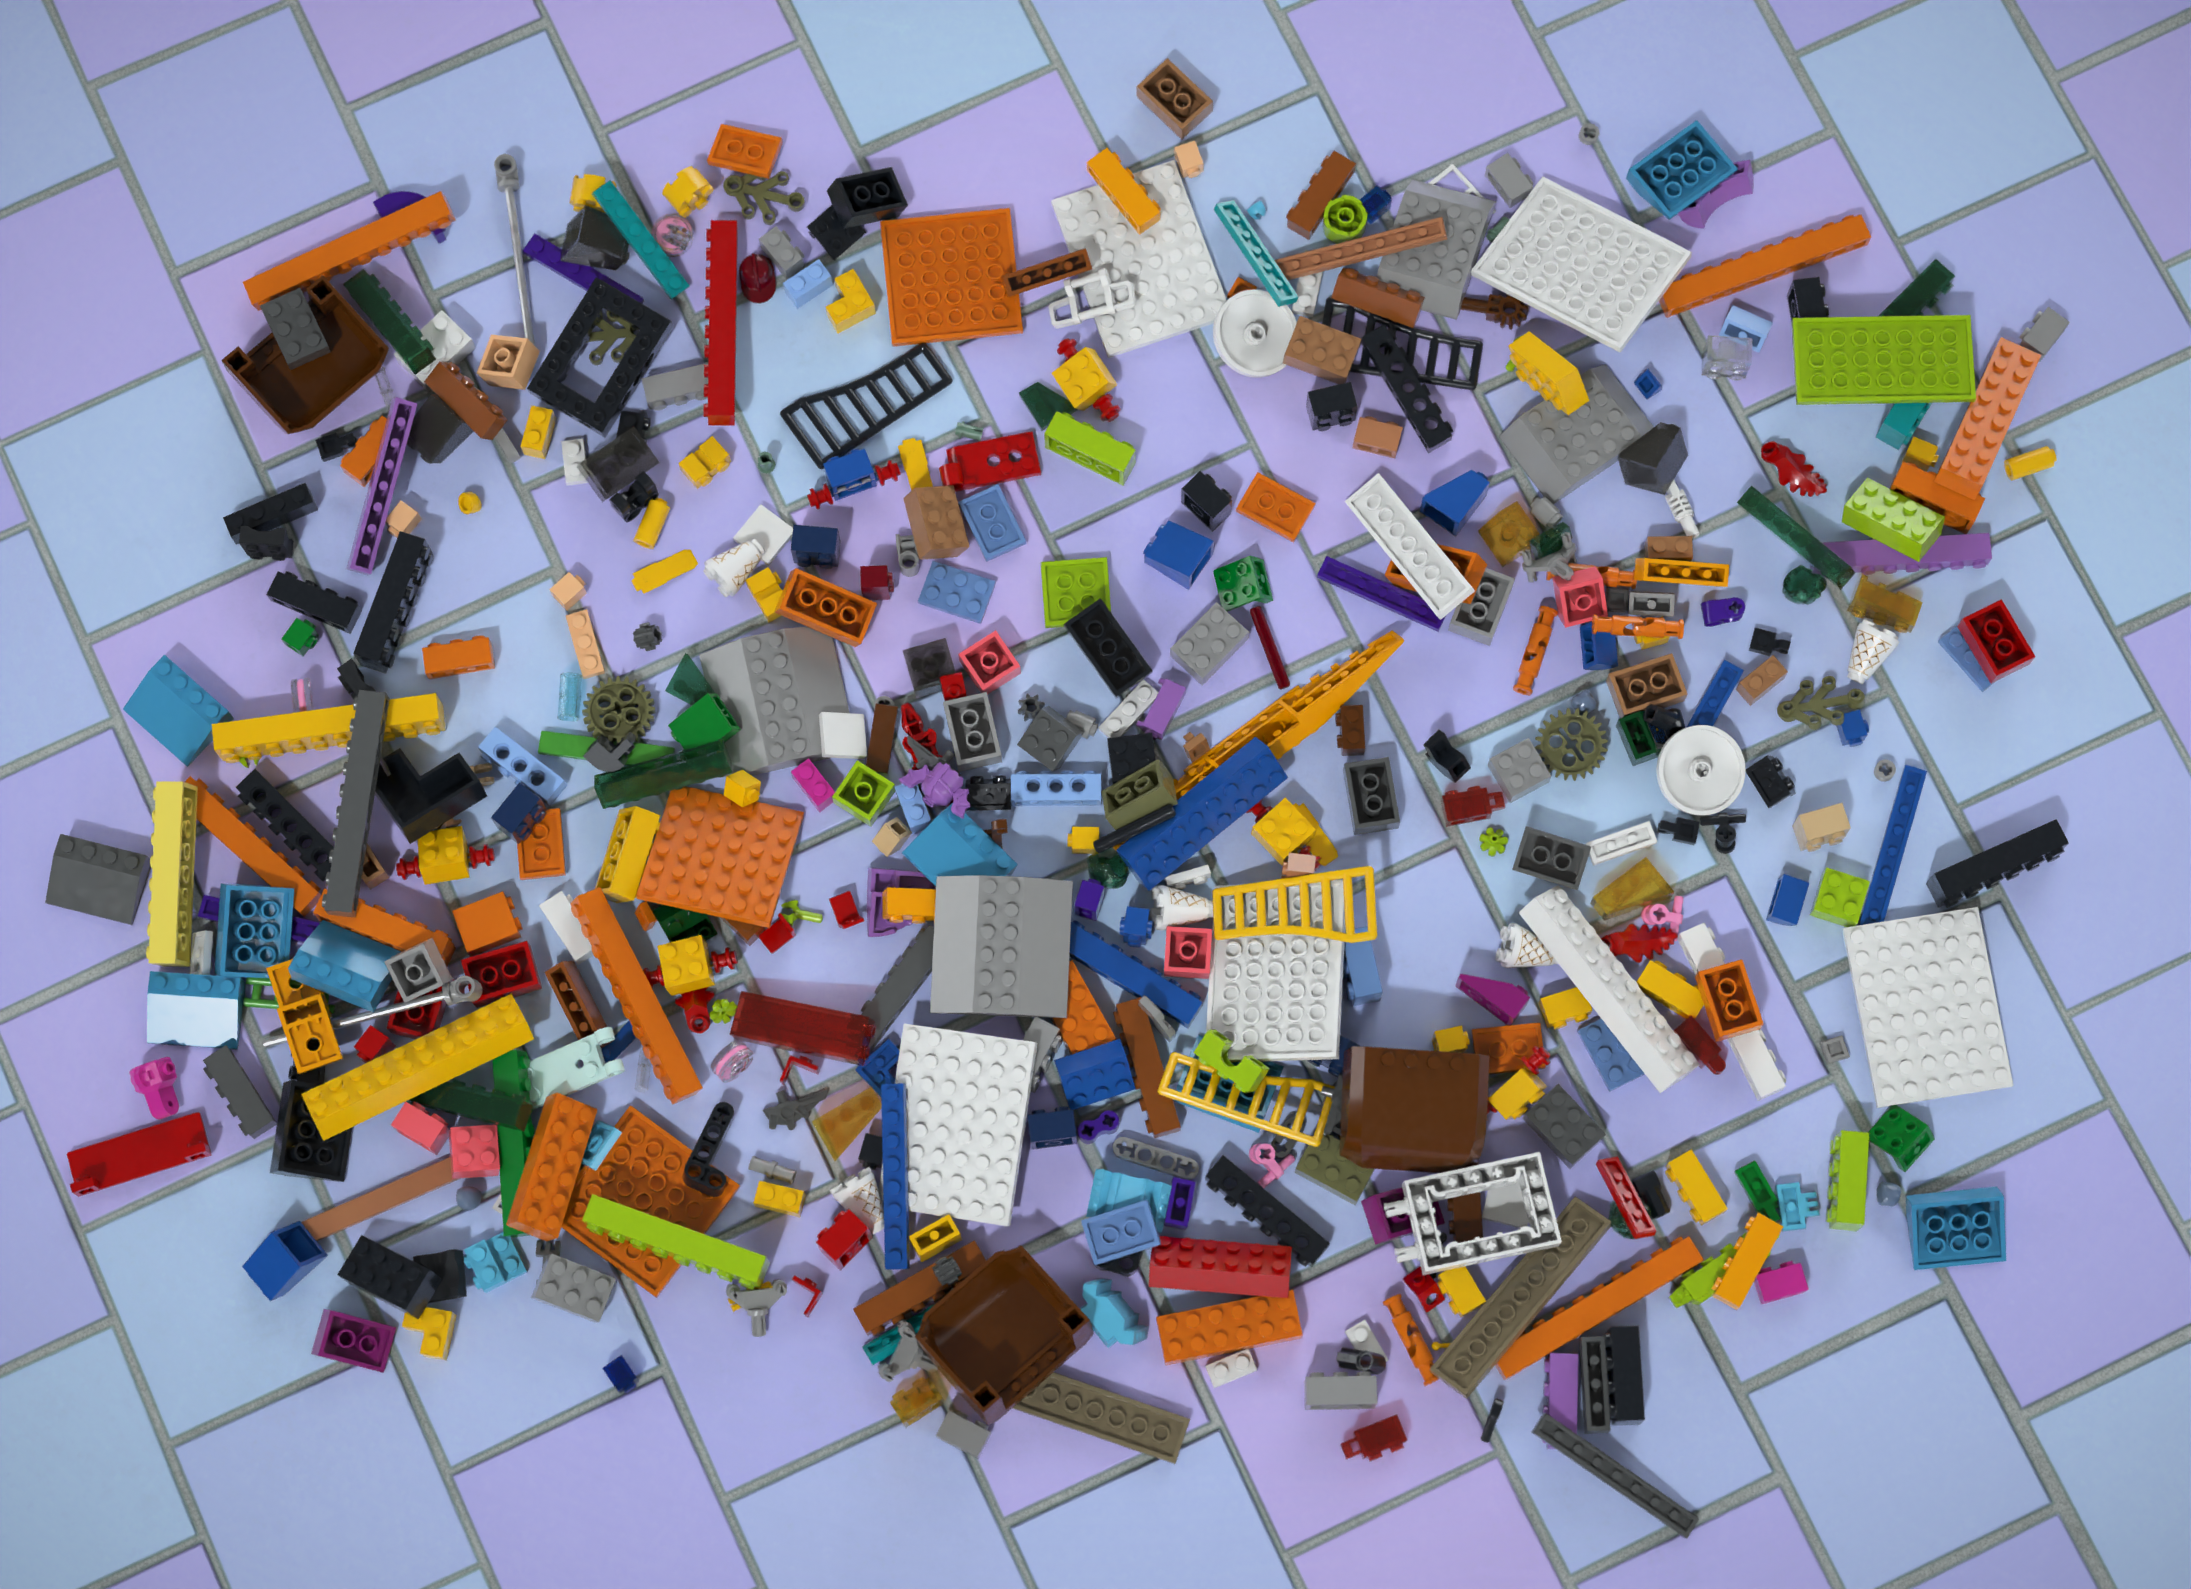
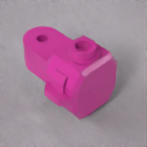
(156, 1083)

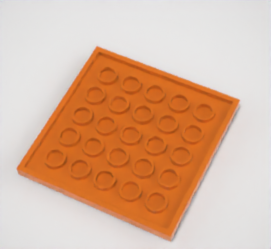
(948, 277)
(720, 856)
(646, 1175)

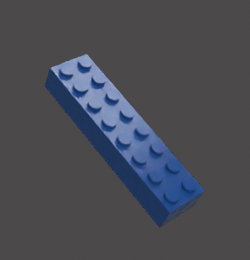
(1203, 813)

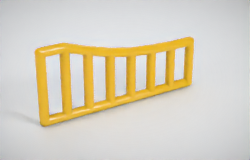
(1305, 929)
(1249, 1118)

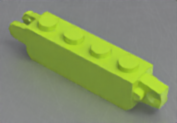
(1697, 1285)

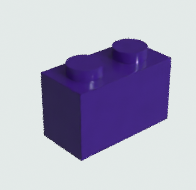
(1089, 899)
(1179, 1203)

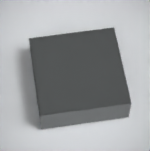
(1617, 600)

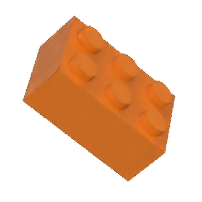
(1729, 1000)

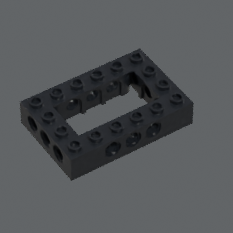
(626, 377)

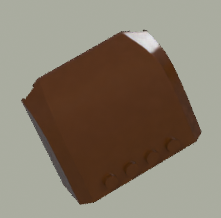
(310, 392)
(1413, 1109)
(1002, 1332)

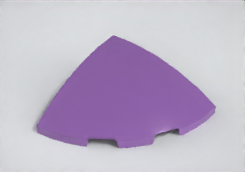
(877, 882)

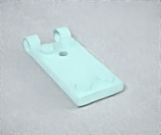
(560, 1071)

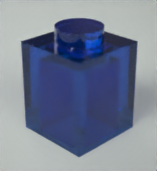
(1376, 203)
(621, 1375)

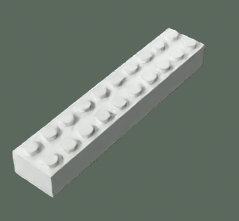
(1609, 988)

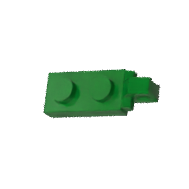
(1758, 1190)

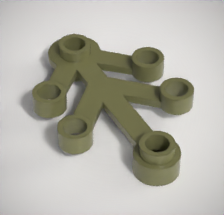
(760, 193)
(609, 336)
(1794, 709)

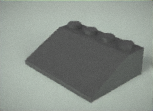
(97, 879)

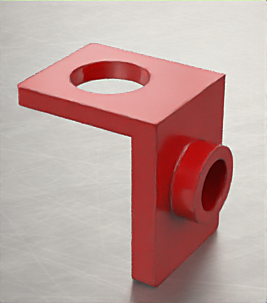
(953, 686)
(845, 910)
(777, 934)
(802, 1062)
(811, 1287)
(1422, 1287)

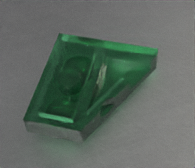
(1044, 403)
(1549, 541)
(688, 682)

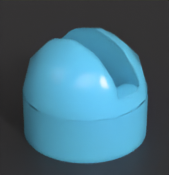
(1257, 210)

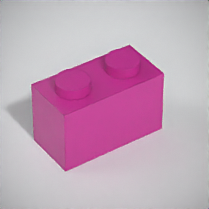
(813, 785)
(1780, 1283)

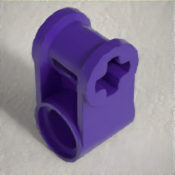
(1718, 611)

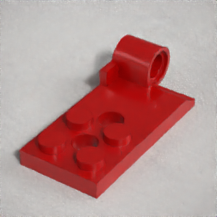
(970, 468)

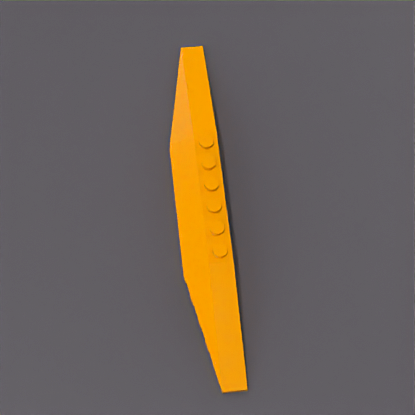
(1296, 712)

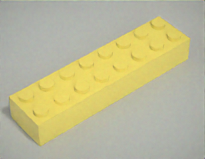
(172, 874)

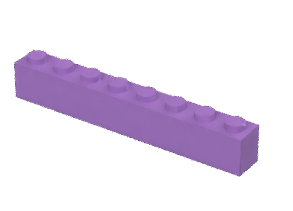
(381, 486)
(1947, 551)

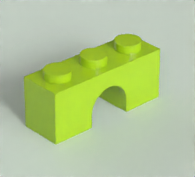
(1214, 1051)

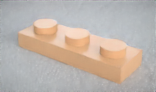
(585, 644)

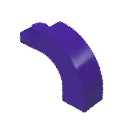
(397, 200)

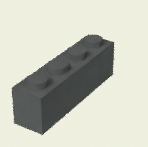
(239, 1091)
(1594, 1385)

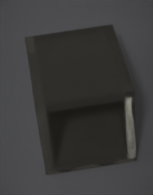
(594, 241)
(437, 430)
(1654, 458)

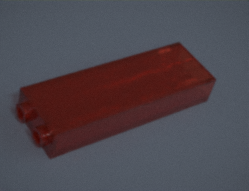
(803, 1028)

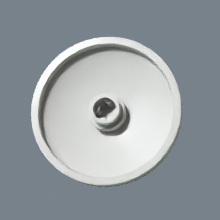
(1253, 333)
(1700, 770)

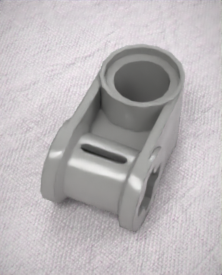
(907, 552)

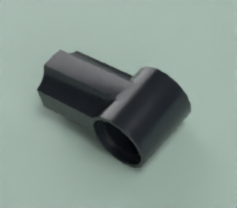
(1668, 720)
(1649, 1189)
(1361, 1360)

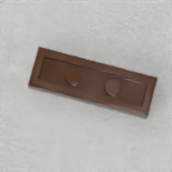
(882, 738)

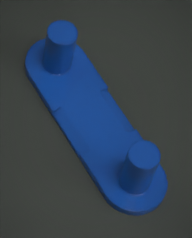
(620, 1043)

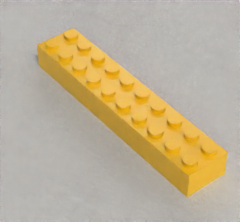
(321, 729)
(417, 1066)

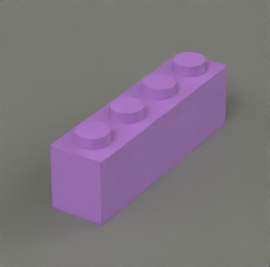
(1561, 1389)

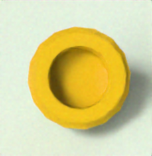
(469, 503)

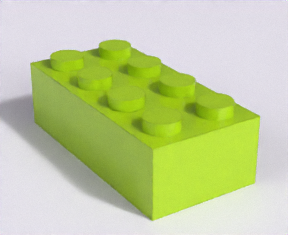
(1090, 448)
(1893, 519)
(1848, 1180)

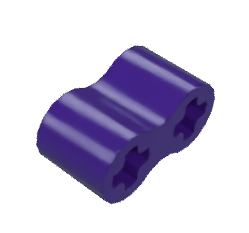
(1098, 1127)

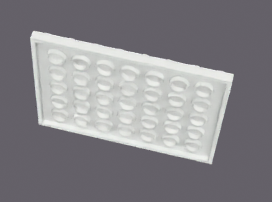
(1165, 264)
(1581, 264)
(1281, 990)
(1927, 1007)
(964, 1121)

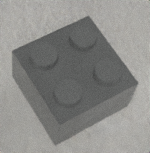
(1050, 738)

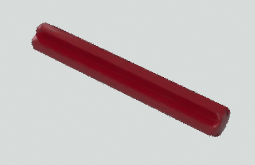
(1269, 647)

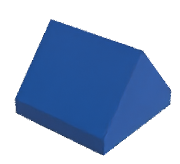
(1648, 384)

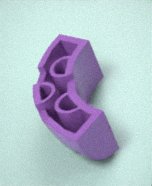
(1736, 185)

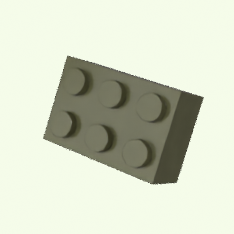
(1139, 795)
(1333, 1172)

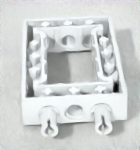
(1422, 1191)

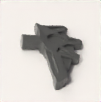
(926, 757)
(791, 1111)
(1335, 1111)

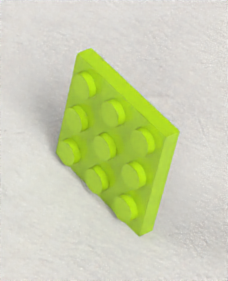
(1072, 587)

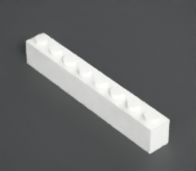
(1749, 1048)

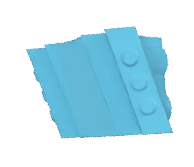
(1118, 1190)
(1111, 1315)

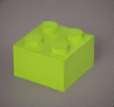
(864, 793)
(1839, 898)

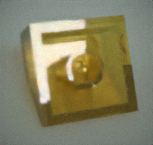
(1508, 533)
(917, 1401)

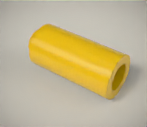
(2030, 463)
(652, 523)

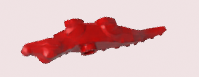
(913, 726)

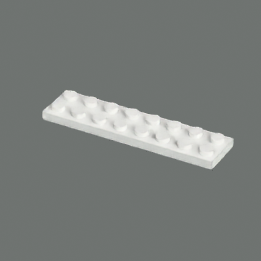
(1409, 546)

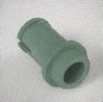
(1493, 233)
(968, 431)
(766, 463)

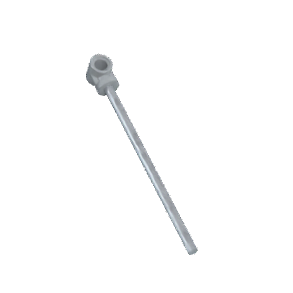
(508, 183)
(451, 992)

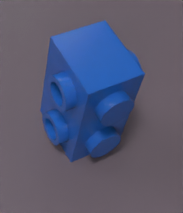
(1136, 926)

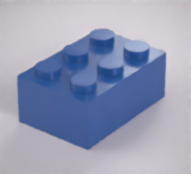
(1094, 1074)

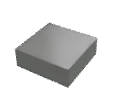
(1834, 1049)

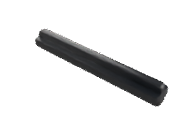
(1134, 828)

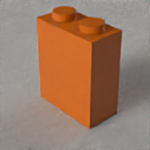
(487, 923)

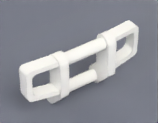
(1072, 299)

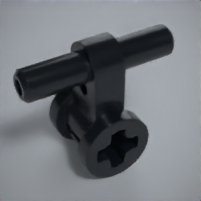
(1725, 833)

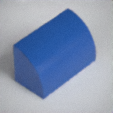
(1598, 649)
(1787, 900)

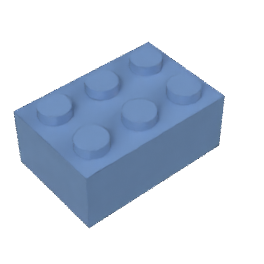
(1361, 972)

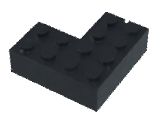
(427, 800)

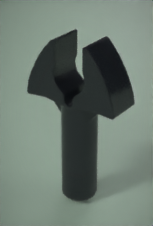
(1492, 1419)

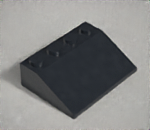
(298, 1144)

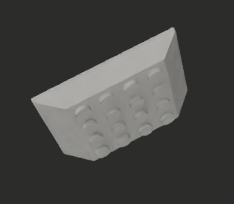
(1441, 268)
(1569, 450)

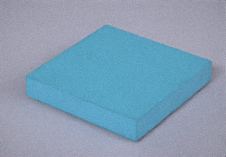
(599, 1144)

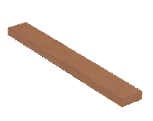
(1363, 249)
(380, 1200)

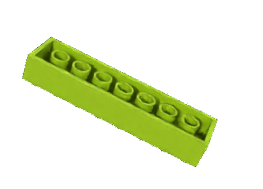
(676, 1241)

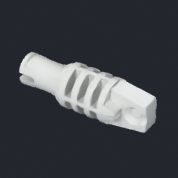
(1681, 510)

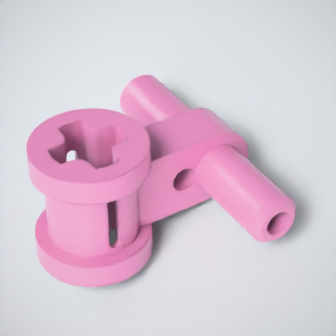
(1663, 915)
(1275, 1169)

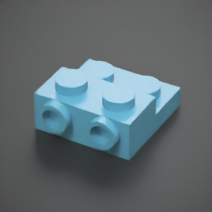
(494, 1262)

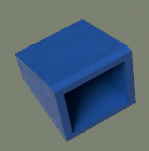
(1455, 501)
(1178, 553)
(284, 1260)

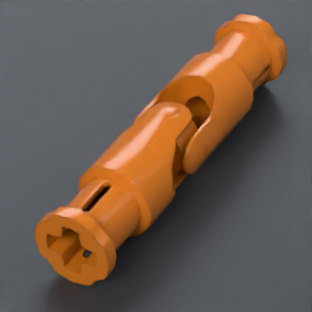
(1611, 576)
(1641, 626)
(1536, 647)
(1419, 1354)

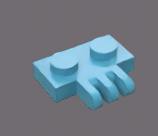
(1794, 1206)

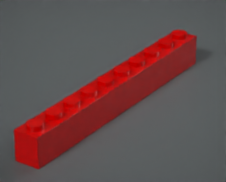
(722, 323)

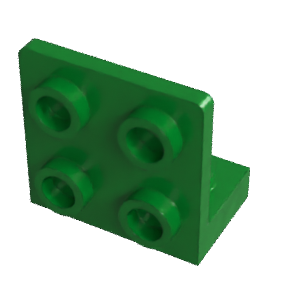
(1242, 583)
(1901, 1136)

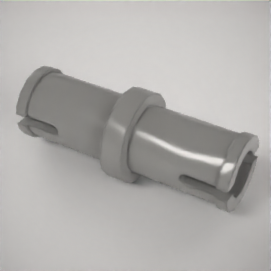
(772, 1170)

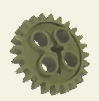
(613, 693)
(1588, 732)

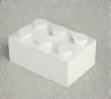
(449, 345)

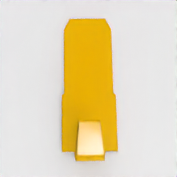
(915, 463)
(663, 571)
(1320, 844)

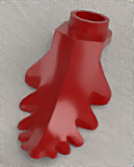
(1792, 469)
(1641, 942)
(695, 1008)

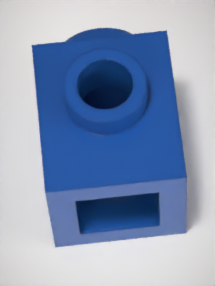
(1853, 729)

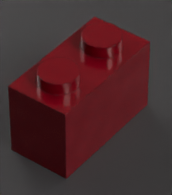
(876, 582)

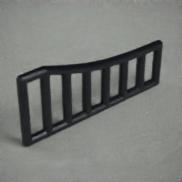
(1414, 333)
(848, 390)

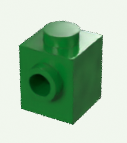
(301, 636)

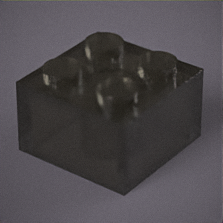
(926, 666)

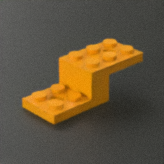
(303, 1017)

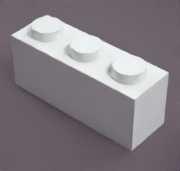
(568, 928)

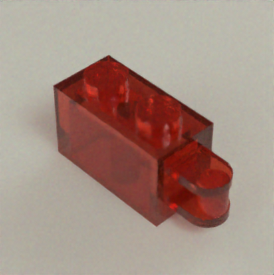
(1470, 805)
(1701, 1045)
(1376, 1439)

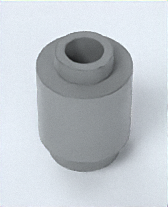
(1545, 512)
(1083, 722)

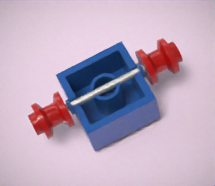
(850, 476)

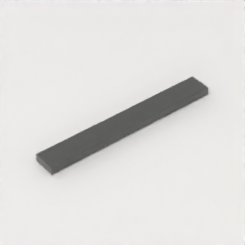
(1615, 1475)

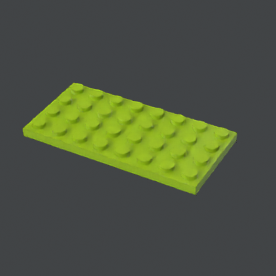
(1883, 359)

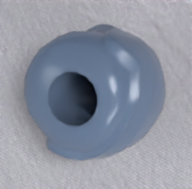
(1584, 702)
(1888, 1194)
(468, 1198)

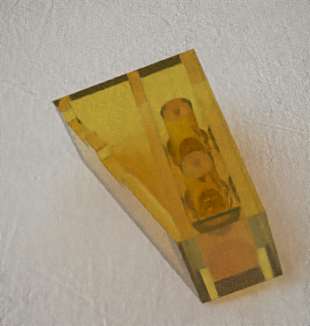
(1884, 606)
(1632, 890)
(846, 1121)

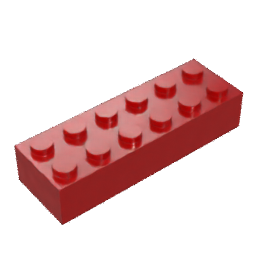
(1221, 1267)

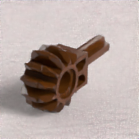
(1495, 308)

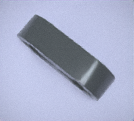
(1289, 1144)

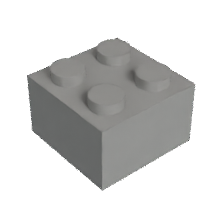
(1519, 770)
(418, 970)

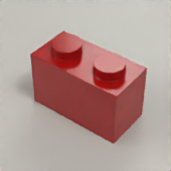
(373, 1045)

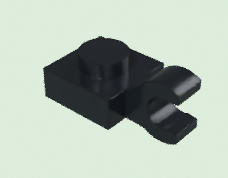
(332, 446)
(1764, 642)
(1683, 830)

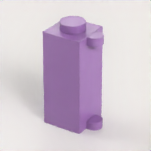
(1163, 709)

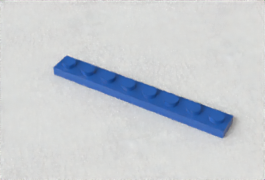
(1893, 845)
(895, 1176)

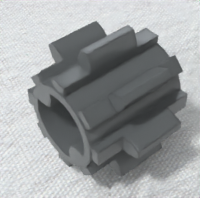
(647, 636)
(1030, 701)
(947, 1270)

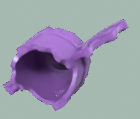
(939, 787)

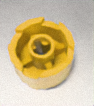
(582, 191)
(688, 191)

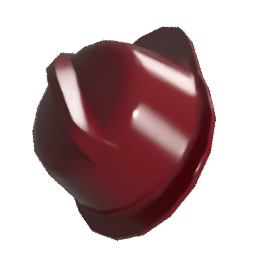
(757, 278)

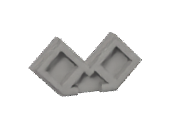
(1158, 1018)

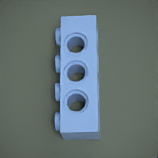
(498, 742)
(1046, 797)

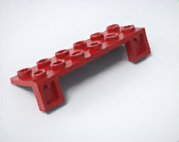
(138, 1154)

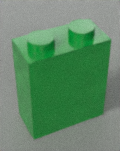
(704, 723)

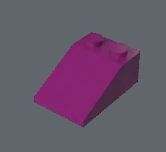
(1497, 997)
(1394, 1227)
(353, 1340)

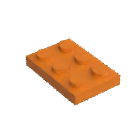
(744, 151)
(1275, 507)
(543, 850)
(1507, 1045)

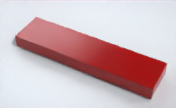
(1626, 1197)

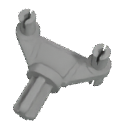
(1555, 563)
(757, 1302)
(906, 1355)

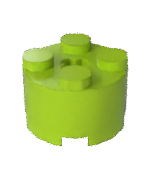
(1346, 208)

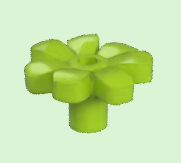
(1491, 845)
(722, 1010)

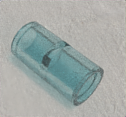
(569, 696)

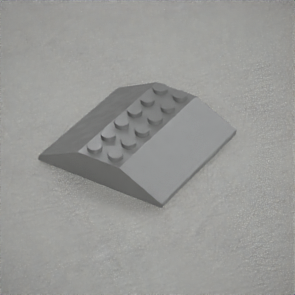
(775, 694)
(1001, 946)

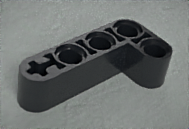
(711, 1146)

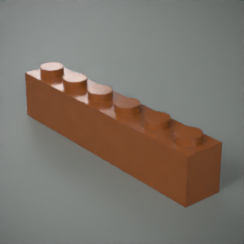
(1147, 1067)
(914, 1292)

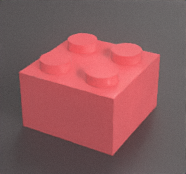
(1580, 597)
(989, 663)
(1187, 952)
(421, 1128)
(474, 1151)

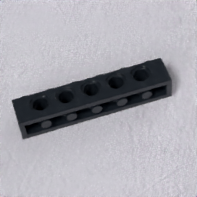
(1430, 438)
(256, 784)
(1298, 1228)

